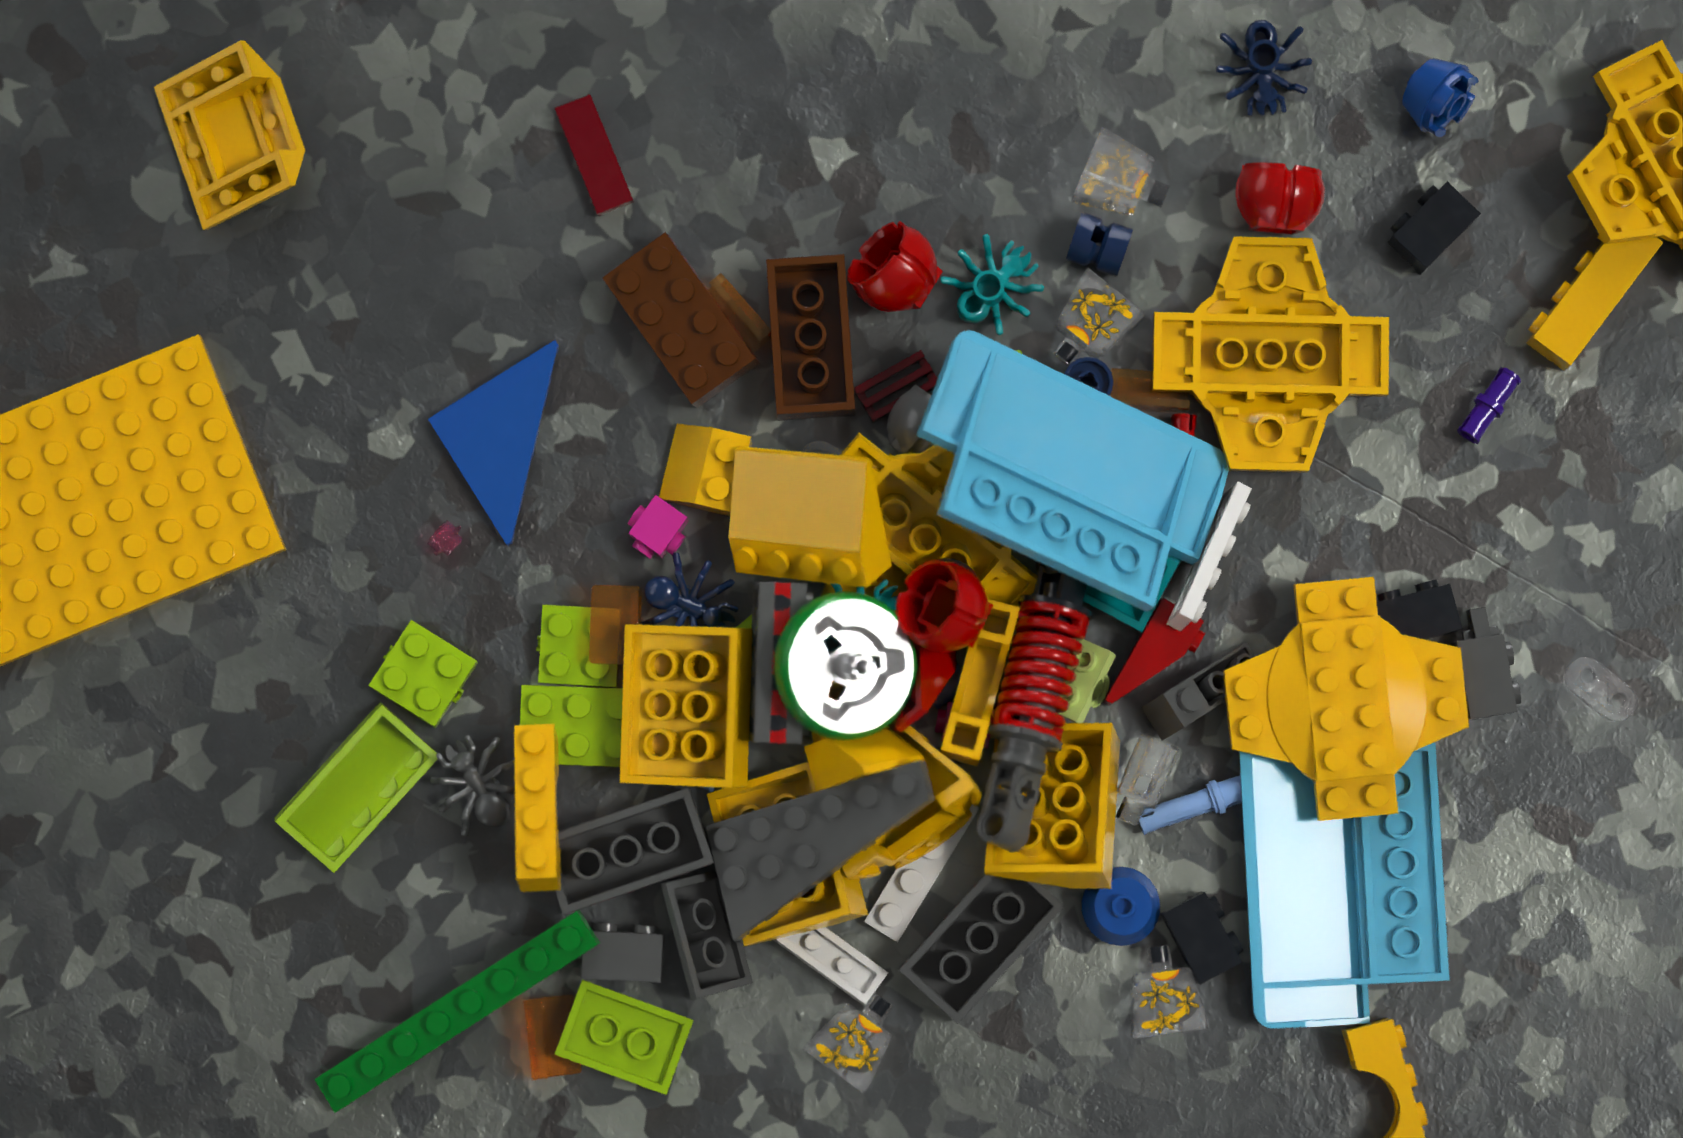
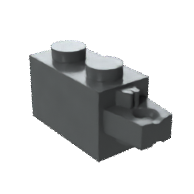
(1487, 668)
(624, 955)

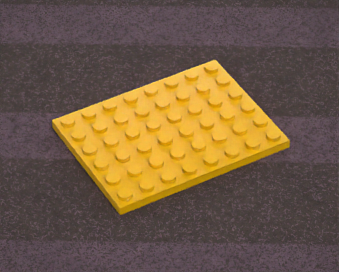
(122, 498)

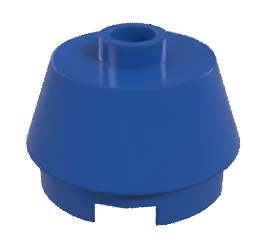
(1439, 94)
(1123, 912)

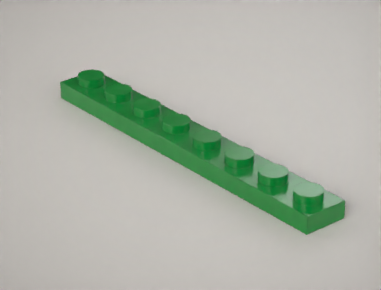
(457, 1011)

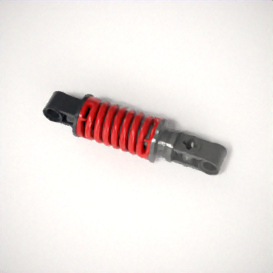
(1028, 708)

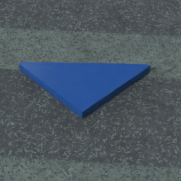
(496, 434)

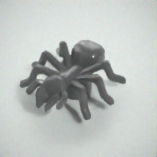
(481, 791)

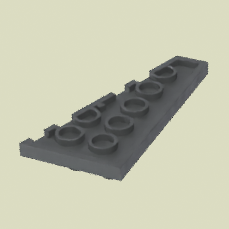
(796, 844)

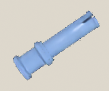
(1215, 797)

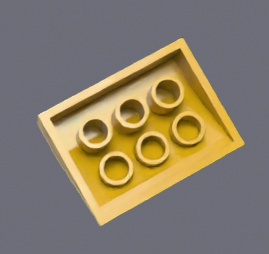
(806, 517)
(686, 706)
(1073, 815)
(825, 905)

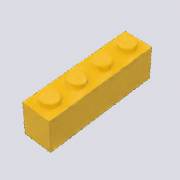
(1589, 298)

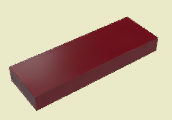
(594, 155)

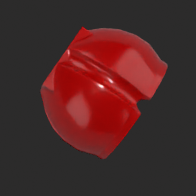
(1279, 198)
(894, 269)
(942, 606)

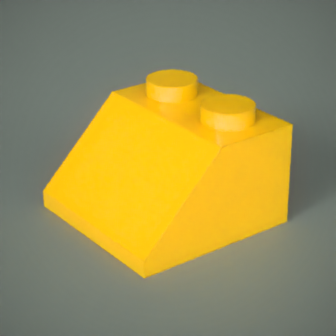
(702, 468)
(843, 761)

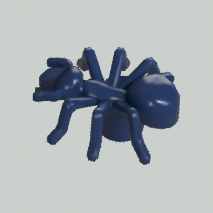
(1263, 61)
(683, 600)

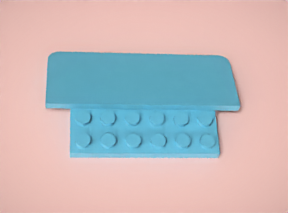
(1069, 471)
(1339, 896)

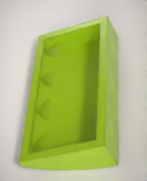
(356, 787)

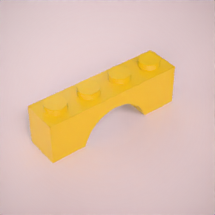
(979, 686)
(536, 808)
(1378, 1050)

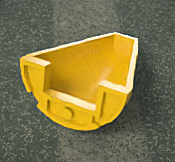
(929, 827)

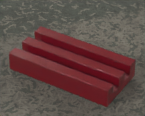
(867, 402)

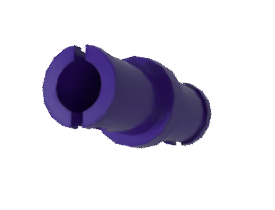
(1489, 405)

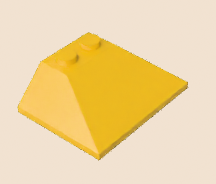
(231, 132)

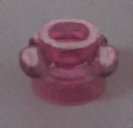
(445, 538)

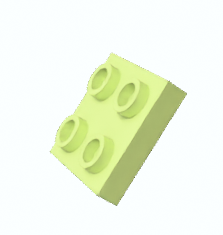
(1090, 682)

